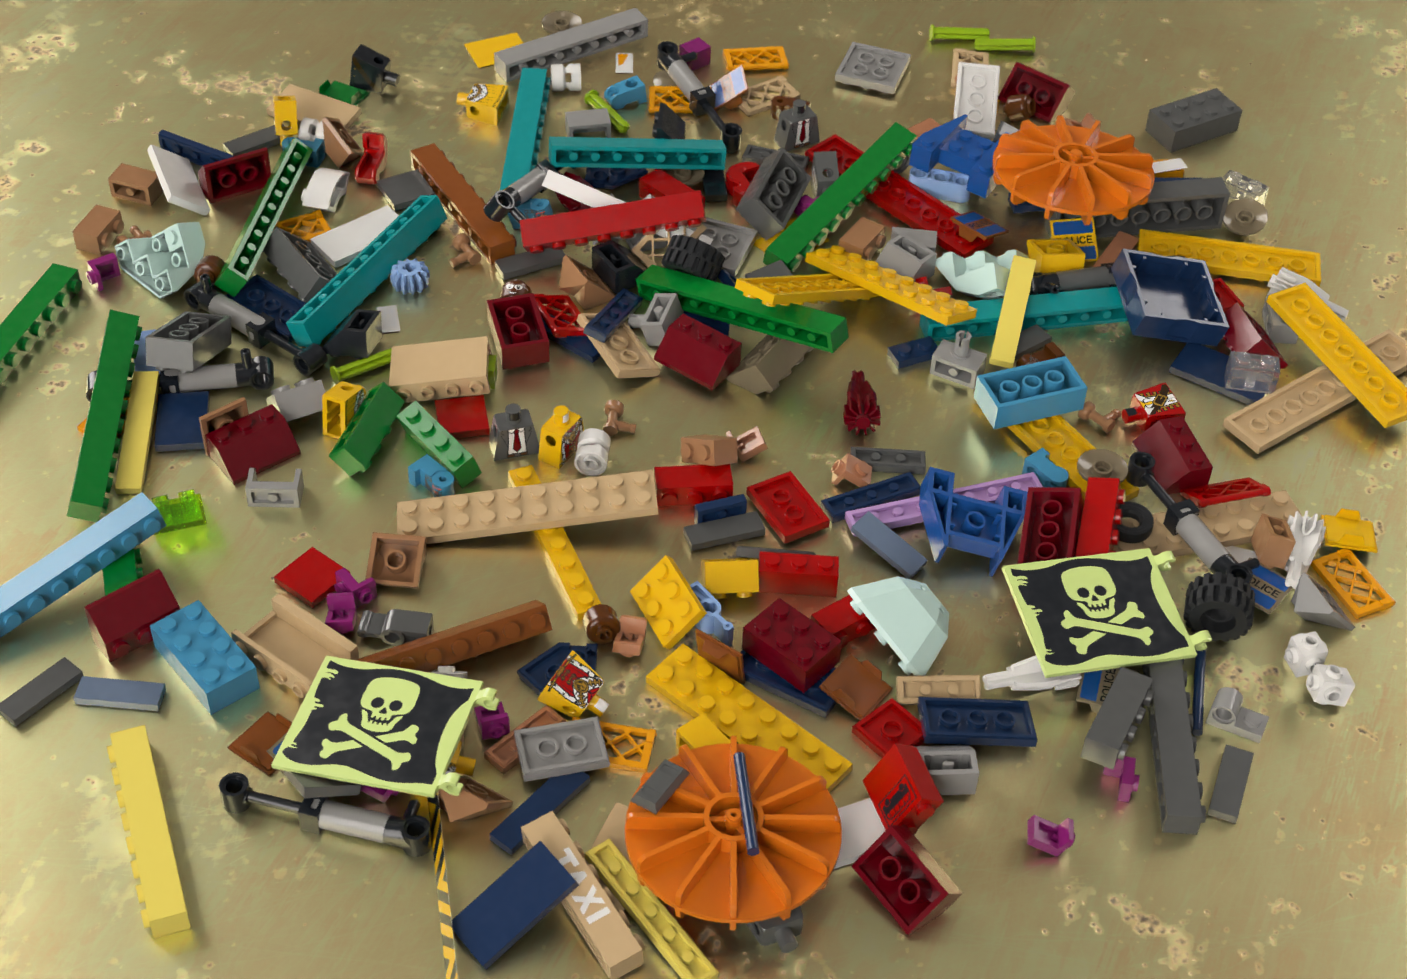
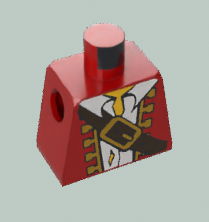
(1151, 406)

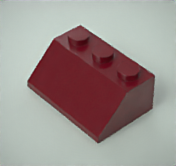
(1050, 94)
(235, 175)
(1248, 335)
(698, 352)
(252, 442)
(1177, 455)
(124, 617)
(906, 879)

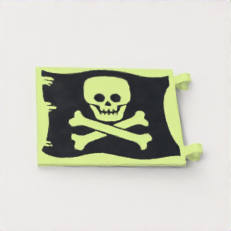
(1101, 612)
(382, 726)

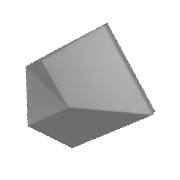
(1317, 605)

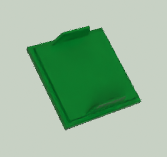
(343, 92)

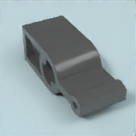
(396, 626)

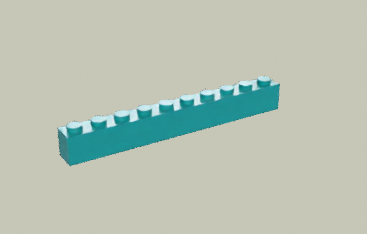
(526, 125)
(366, 271)
(1045, 310)

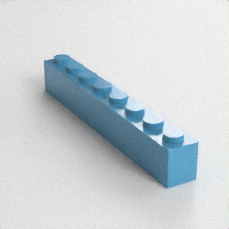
(77, 561)

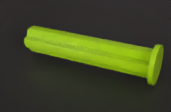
(958, 33)
(1005, 44)
(592, 98)
(360, 366)

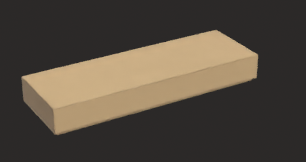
(938, 686)

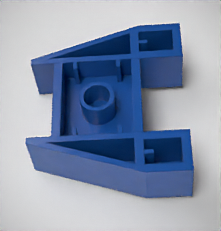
(958, 150)
(969, 522)

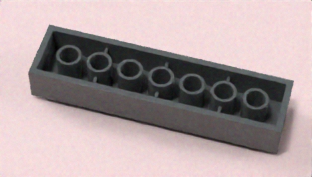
(1170, 208)

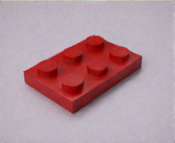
(787, 507)

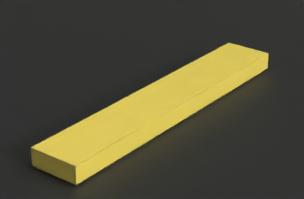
(1012, 312)
(137, 432)
(650, 913)

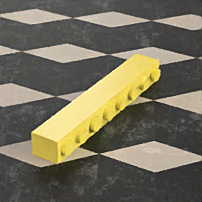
(149, 832)

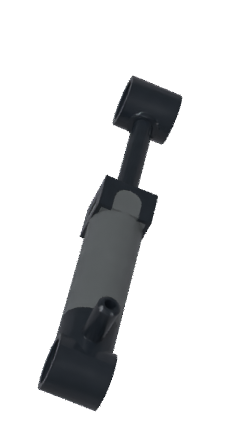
(1074, 279)

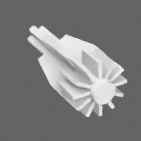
(1288, 279)
(1308, 537)
(1028, 677)

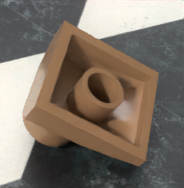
(396, 559)

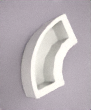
(325, 189)

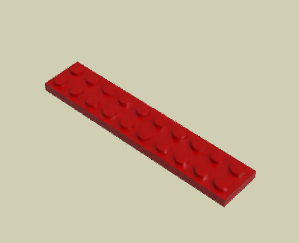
(906, 201)

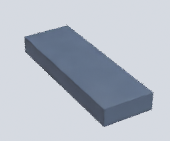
(889, 545)
(120, 693)

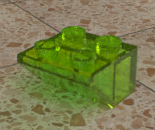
(180, 512)

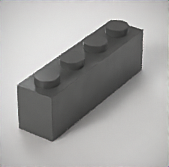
(1117, 718)

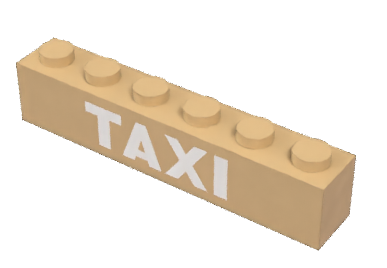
(589, 903)

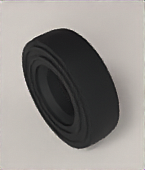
(1143, 516)

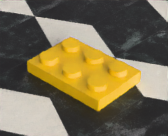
(668, 602)

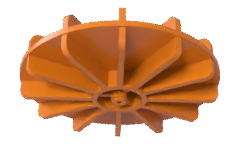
(1073, 170)
(697, 847)

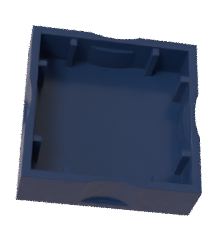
(1169, 297)

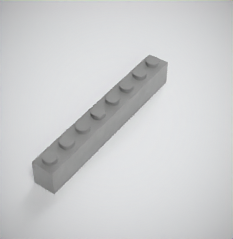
(572, 43)

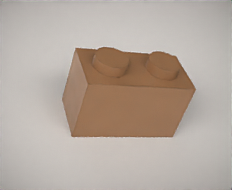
(135, 184)
(98, 229)
(864, 238)
(709, 450)
(1272, 541)

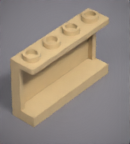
(440, 369)
(292, 645)

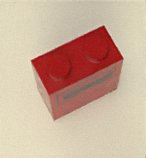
(902, 788)

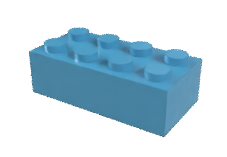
(1030, 392)
(205, 657)

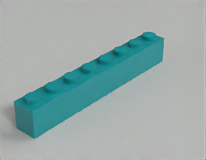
(637, 153)

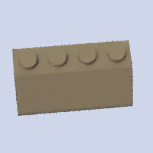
(768, 364)

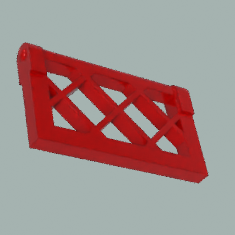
(563, 329)
(1225, 492)

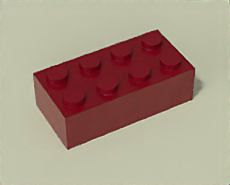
(1050, 524)

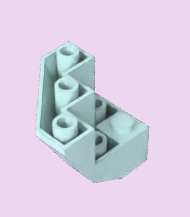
(165, 259)
(979, 274)
(905, 618)

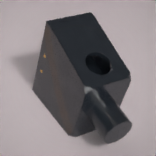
(371, 70)

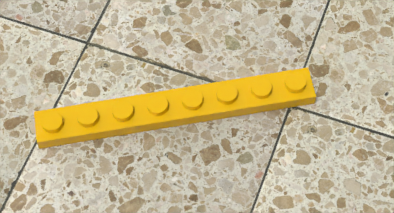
(560, 555)

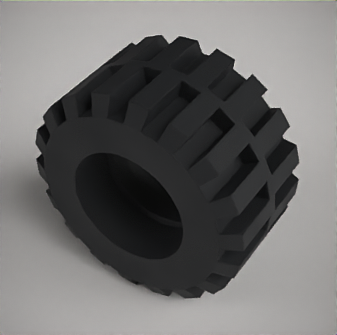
(693, 257)
(1220, 606)

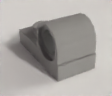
(1232, 717)

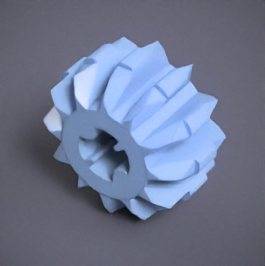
(409, 276)

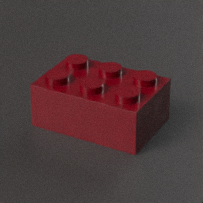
(518, 331)
(791, 645)

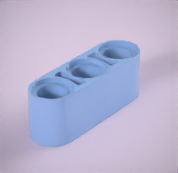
(942, 184)

